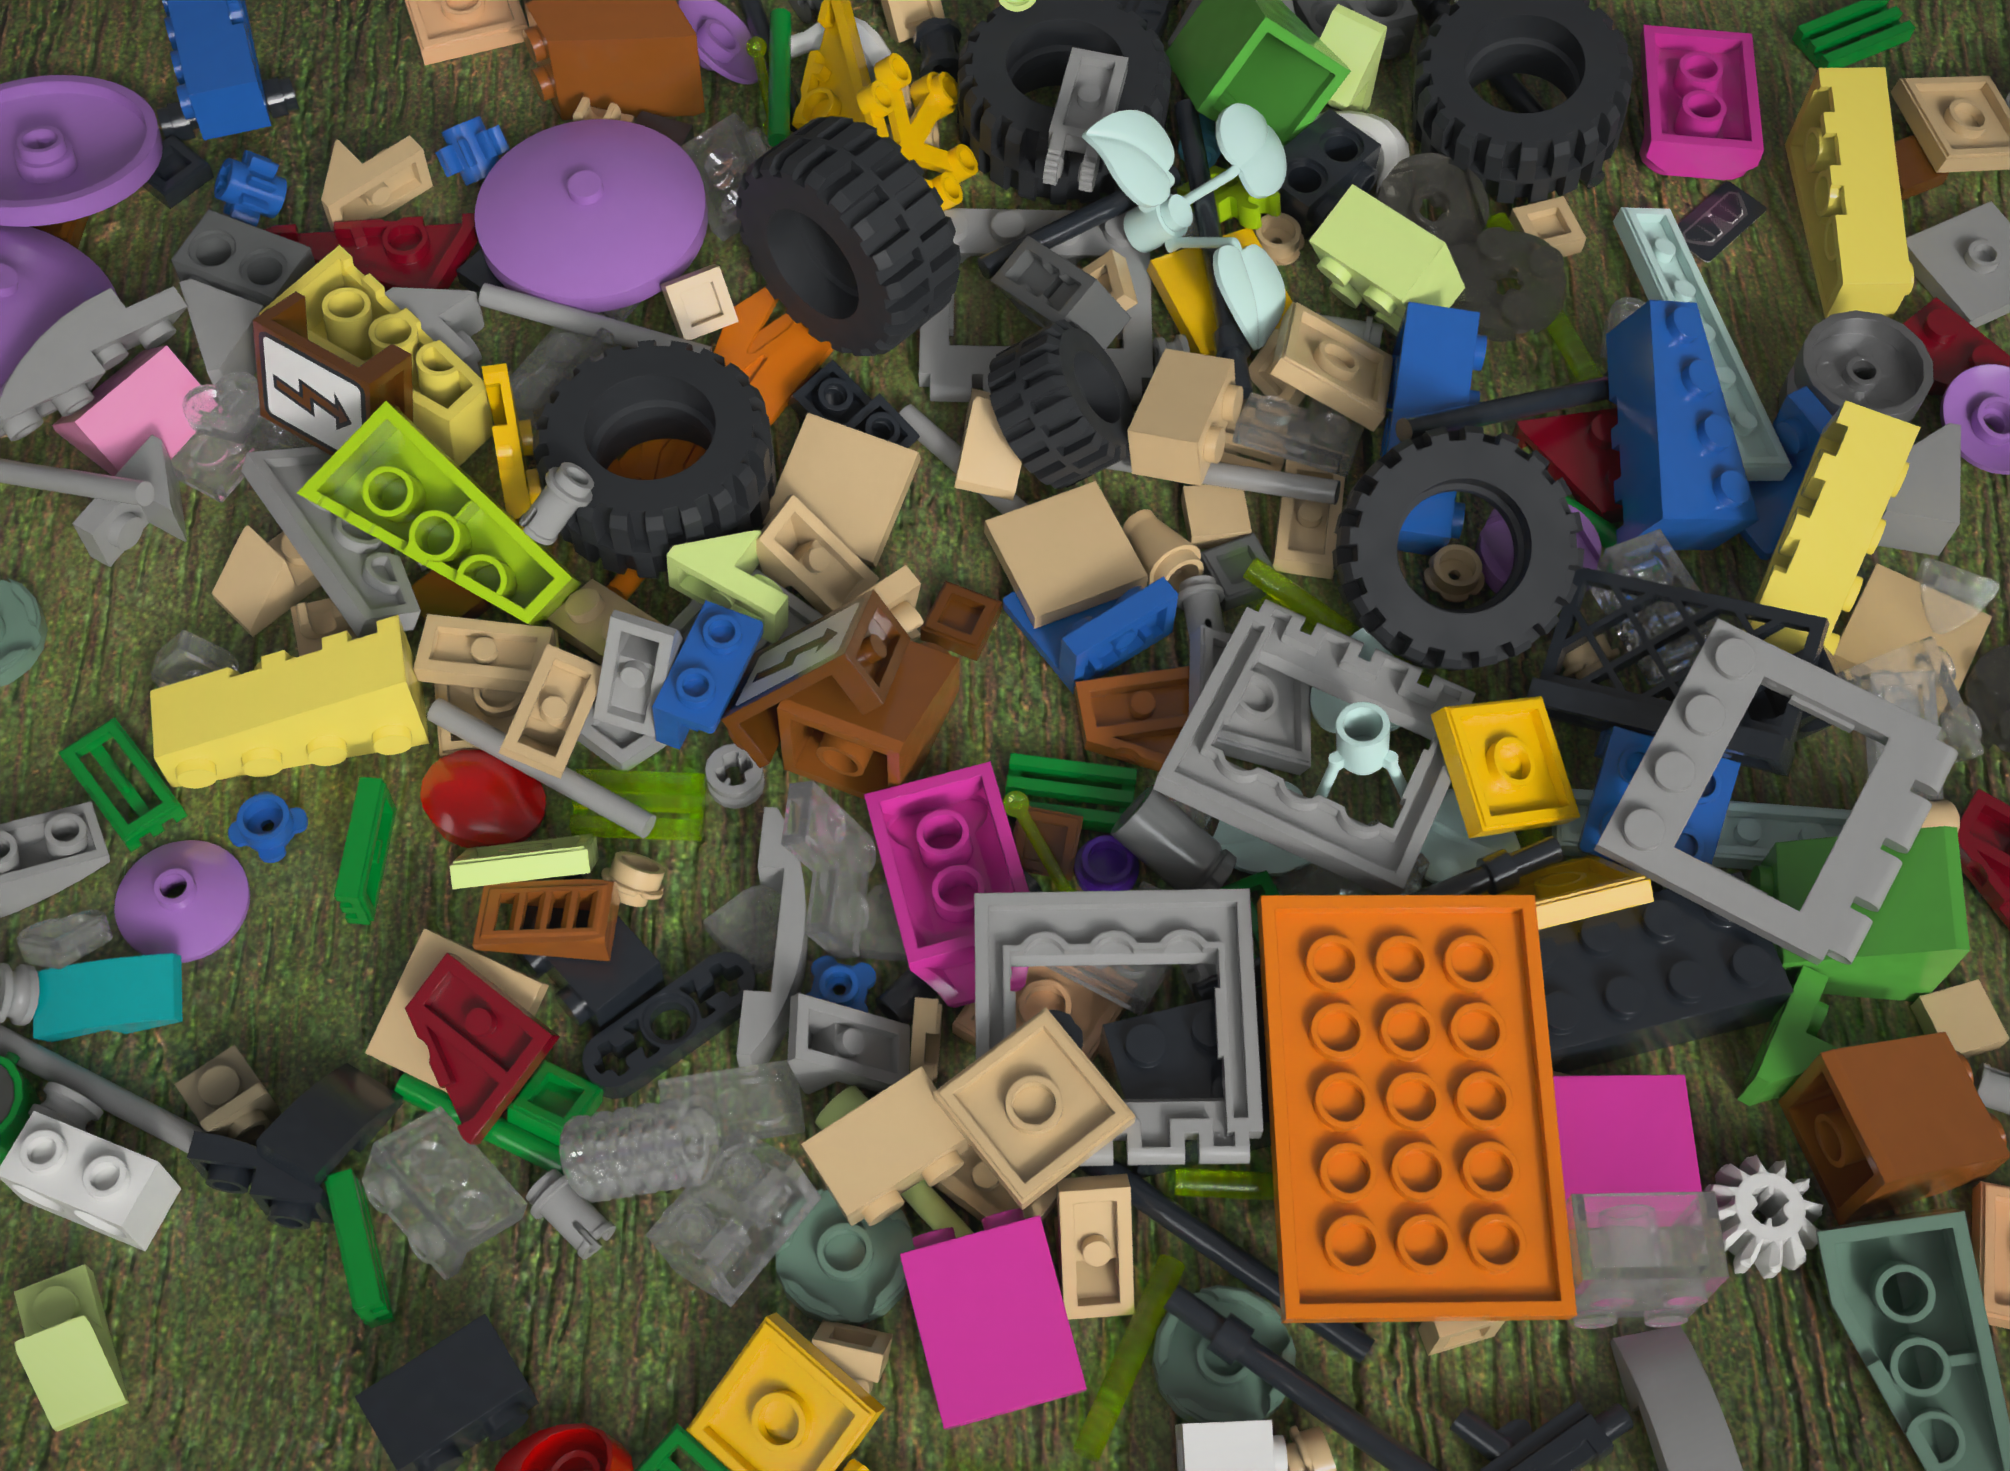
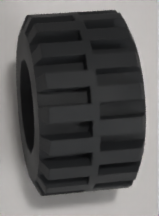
(1061, 404)

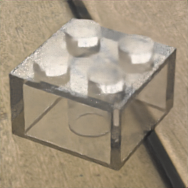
(1644, 1256)

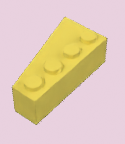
(1851, 191)
(357, 321)
(1836, 519)
(292, 710)

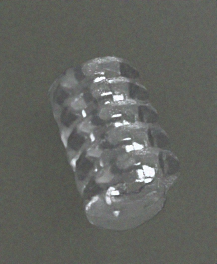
(639, 1150)

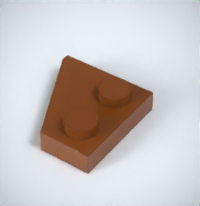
(1134, 714)

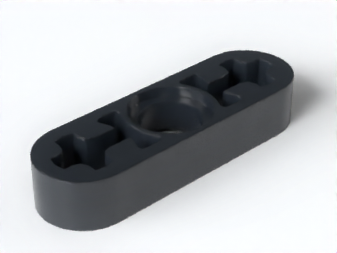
(619, 1036)

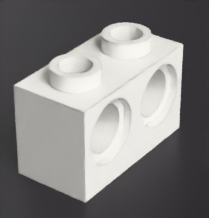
(89, 1180)

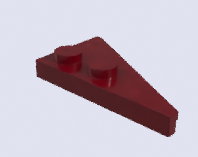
(395, 252)

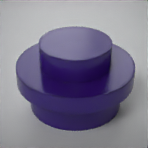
(1105, 866)

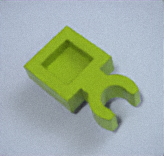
(1235, 202)

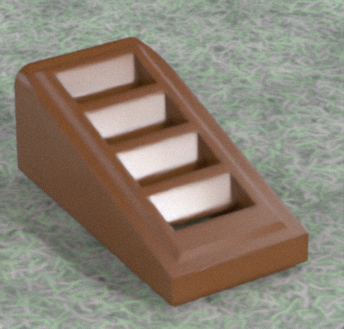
(588, 943)

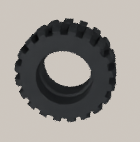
(1030, 52)
(1523, 151)
(848, 235)
(645, 398)
(1539, 527)

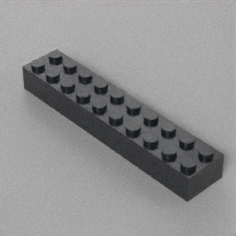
(1610, 993)

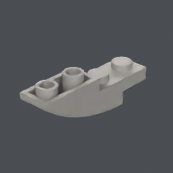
(76, 354)
(48, 855)

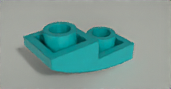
(109, 995)

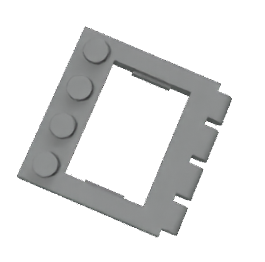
(958, 368)
(1688, 751)
(1260, 800)
(1138, 930)

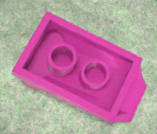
(1699, 103)
(937, 849)

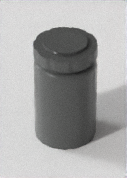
(1172, 843)

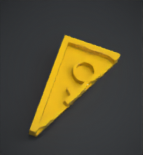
(836, 70)
(512, 443)

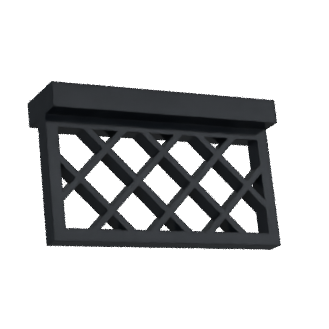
(1602, 707)

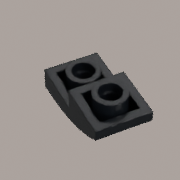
(840, 400)
(326, 1123)
(235, 1166)

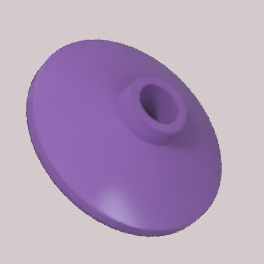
(720, 40)
(1977, 398)
(195, 921)

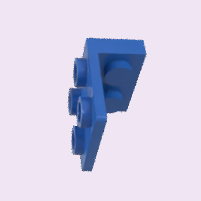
(1798, 429)
(1101, 636)
(1621, 756)

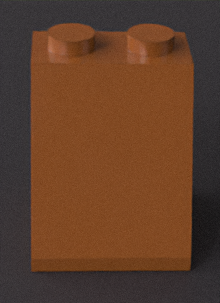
(615, 53)
(859, 753)
(1892, 1124)

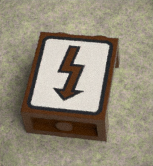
(316, 390)
(854, 644)

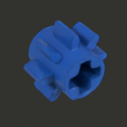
(471, 150)
(250, 188)

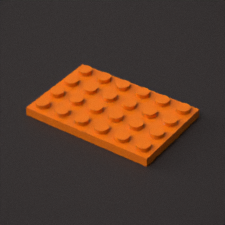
(1412, 1110)

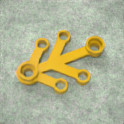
(933, 98)

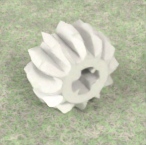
(1788, 1223)

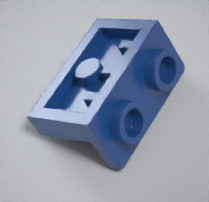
(705, 673)

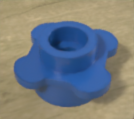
(258, 812)
(855, 979)

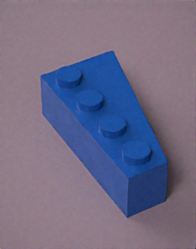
(216, 66)
(1429, 374)
(1674, 432)

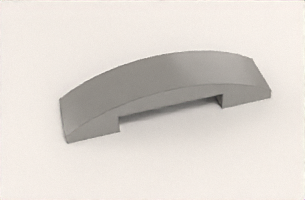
(763, 1013)
(1675, 1401)

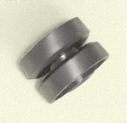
(1863, 362)

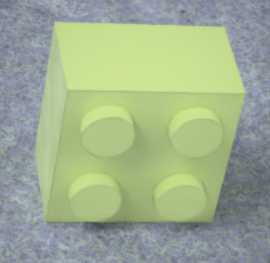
(1383, 259)

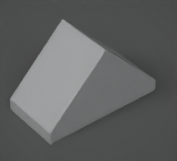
(222, 328)

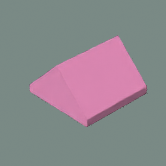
(130, 407)

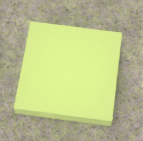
(524, 861)

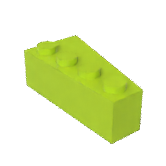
(424, 505)

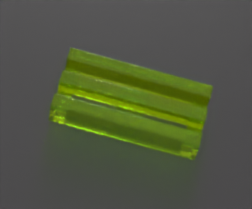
(653, 793)

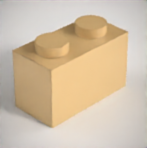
(1184, 417)
(886, 1149)

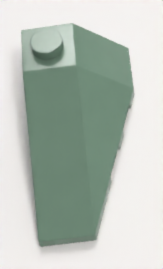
(1923, 1331)

